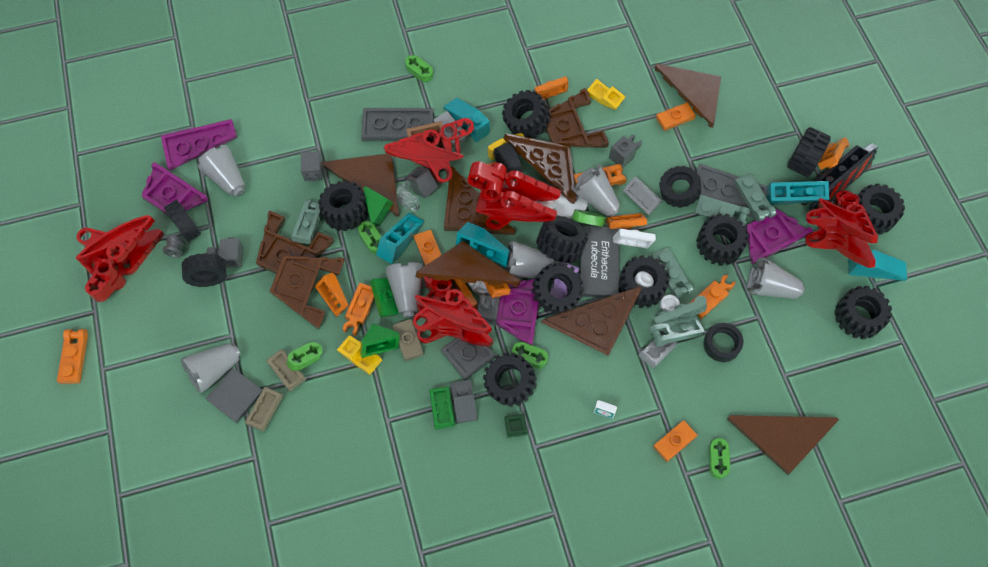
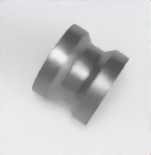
(174, 246)

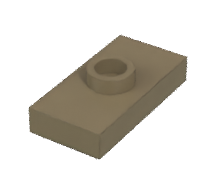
(408, 340)
(290, 378)
(264, 409)

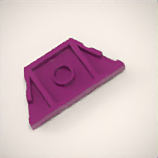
(164, 187)
(773, 235)
(518, 312)

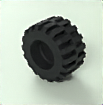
(519, 105)
(809, 152)
(342, 194)
(887, 201)
(730, 229)
(562, 239)
(564, 274)
(647, 295)
(871, 301)
(496, 370)

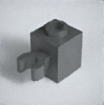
(624, 150)
(311, 166)
(422, 181)
(229, 249)
(489, 308)

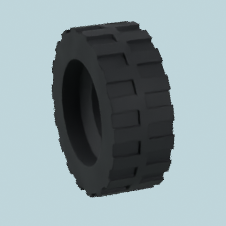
(675, 174)
(182, 220)
(204, 270)

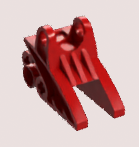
(427, 154)
(512, 198)
(843, 228)
(114, 248)
(448, 317)

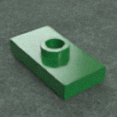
(384, 297)
(442, 408)

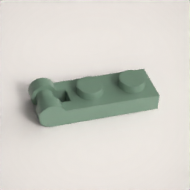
(754, 197)
(709, 207)
(306, 222)
(675, 275)
(683, 311)
(676, 330)

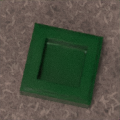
(515, 425)

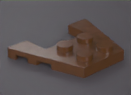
(566, 126)
(276, 246)
(296, 280)

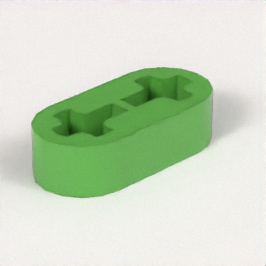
(417, 69)
(588, 217)
(368, 239)
(531, 351)
(303, 354)
(714, 459)

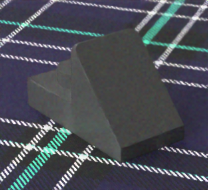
(464, 401)

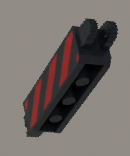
(847, 170)

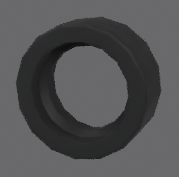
(508, 157)
(730, 330)

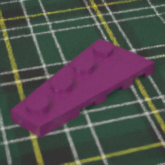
(194, 142)

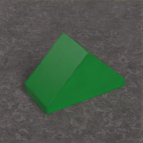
(377, 206)
(378, 341)

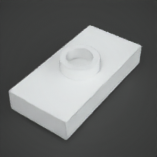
(634, 238)

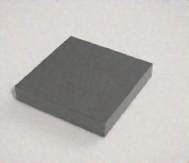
(467, 357)
(234, 395)

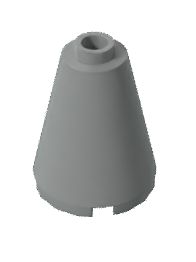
(222, 170)
(596, 190)
(525, 260)
(773, 281)
(405, 286)
(210, 365)

